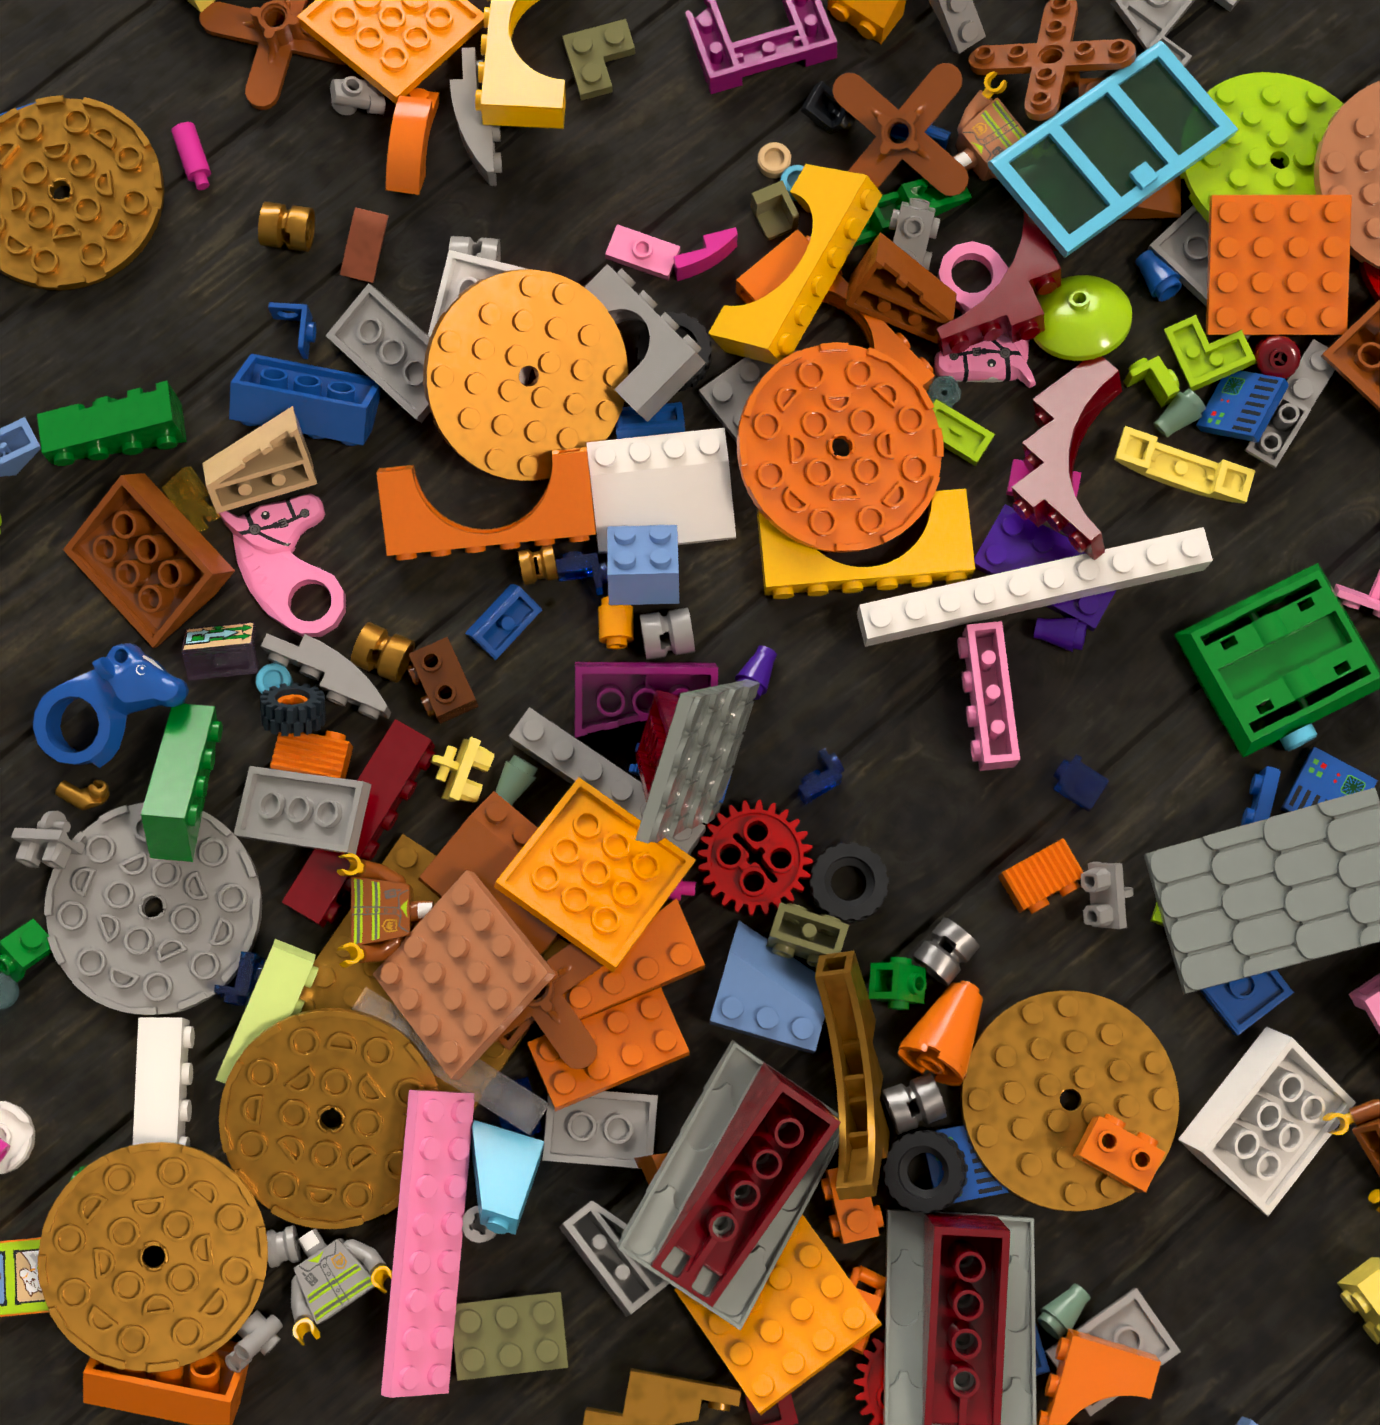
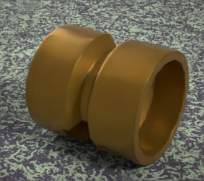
(282, 226)
(380, 651)

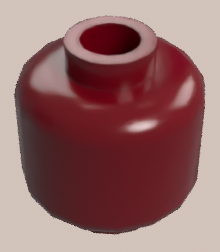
(1265, 359)

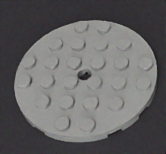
(163, 960)

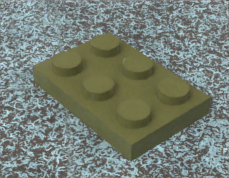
(510, 1336)

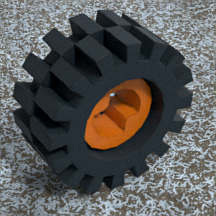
(292, 709)

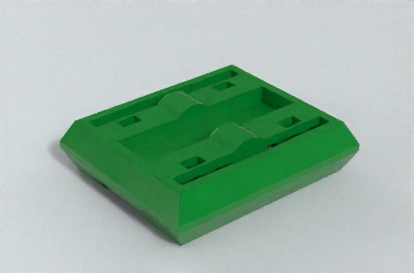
(1279, 659)

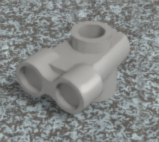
(356, 93)
(256, 1335)

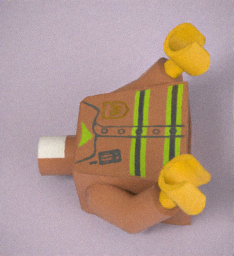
(986, 130)

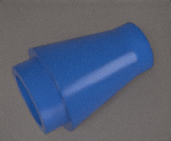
(1159, 277)

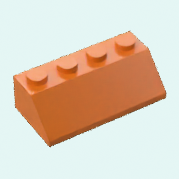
(192, 1395)

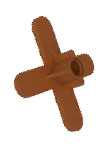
(273, 43)
(1053, 60)
(918, 115)
(555, 1014)

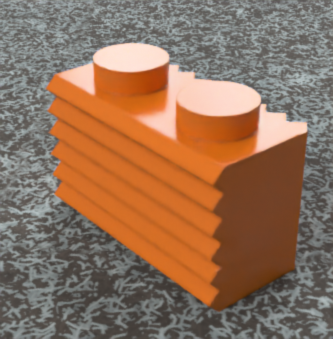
(313, 754)
(1041, 876)

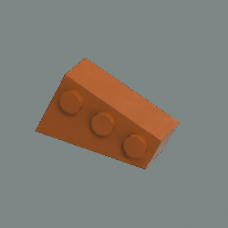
(900, 291)

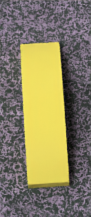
(1182, 469)

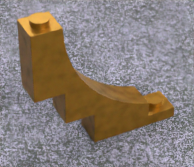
(664, 1400)

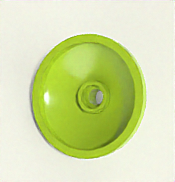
(1086, 328)

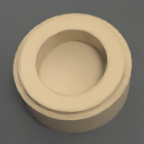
(773, 159)

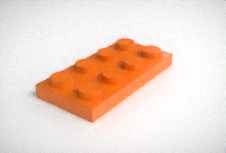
(629, 1043)

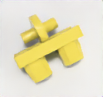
(468, 756)

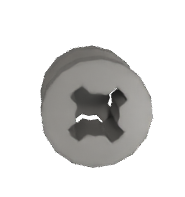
(471, 1229)
(283, 1246)

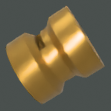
(545, 561)

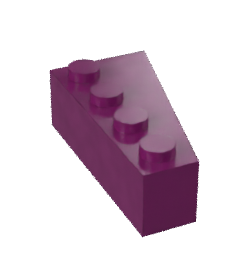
(624, 691)

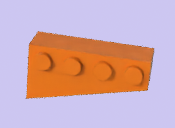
(658, 958)

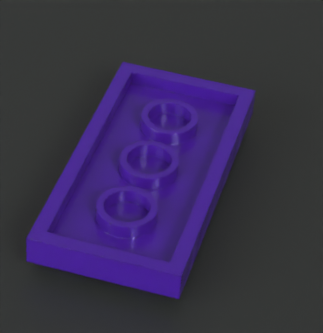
(1021, 544)

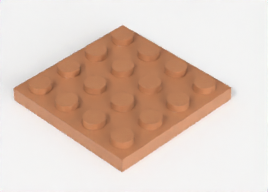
(463, 975)

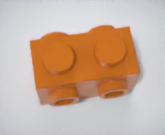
(1119, 1154)
(852, 1218)

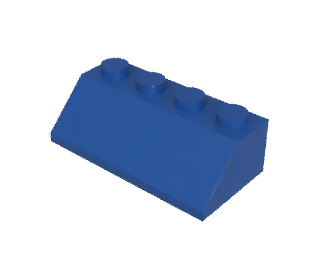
(324, 399)

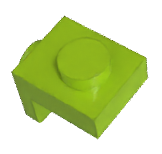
(1161, 381)

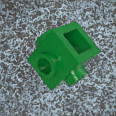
(897, 983)

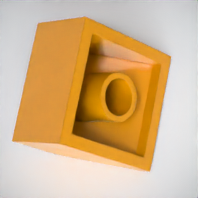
(871, 17)

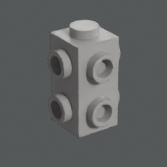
(914, 227)

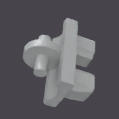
(48, 839)
(1106, 895)

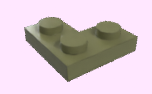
(590, 50)

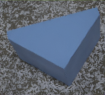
(17, 447)

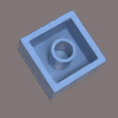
(642, 565)

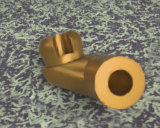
(84, 798)

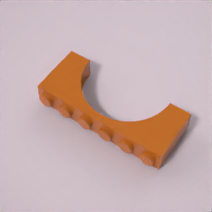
(781, 262)
(417, 527)
(1094, 1371)

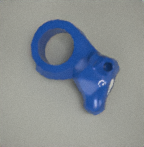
(117, 687)

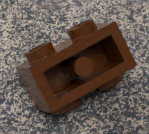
(441, 681)

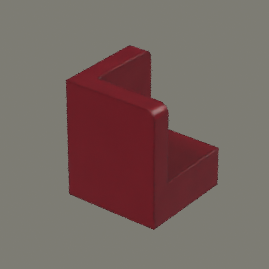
(780, 1414)

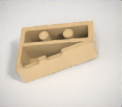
(260, 465)

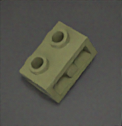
(805, 934)

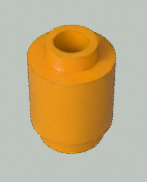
(615, 624)

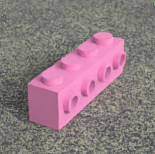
(990, 696)

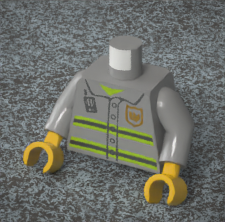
(332, 1280)

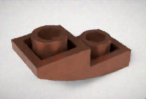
(364, 245)

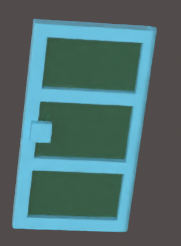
(1112, 148)

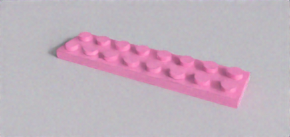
(428, 1244)

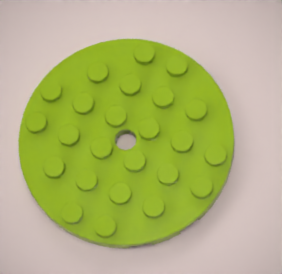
(1274, 119)

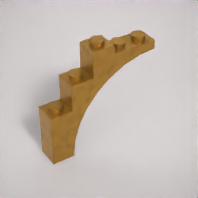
(858, 1075)

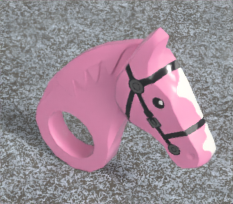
(987, 360)
(264, 553)

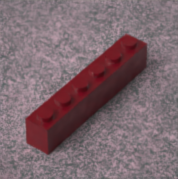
(392, 777)

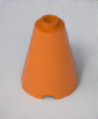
(945, 1035)

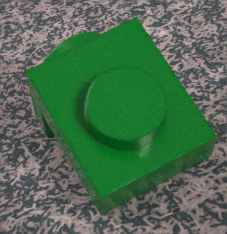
(23, 949)

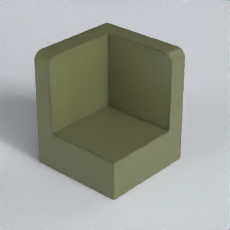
(774, 210)

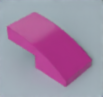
(715, 249)

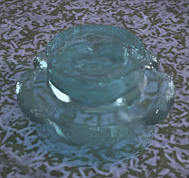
(948, 384)

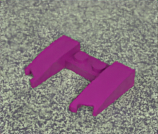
(725, 62)

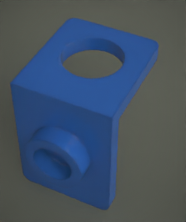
(302, 313)

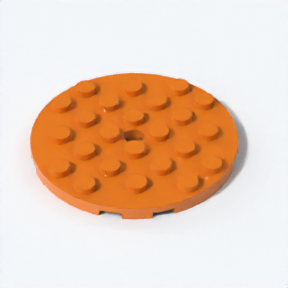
(790, 456)

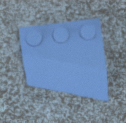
(768, 995)

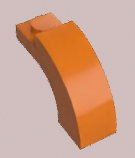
(409, 141)

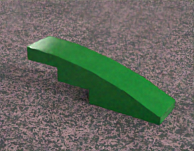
(920, 189)

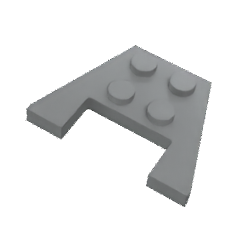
(1154, 19)

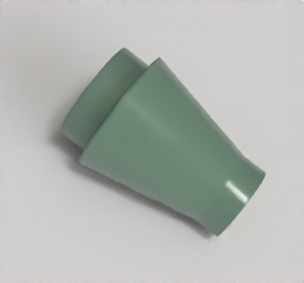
(1181, 412)
(515, 779)
(1063, 1311)

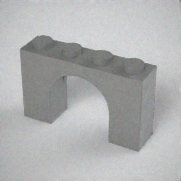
(669, 358)

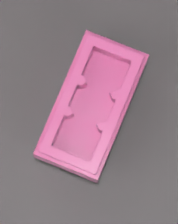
(642, 252)

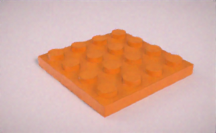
(1278, 264)

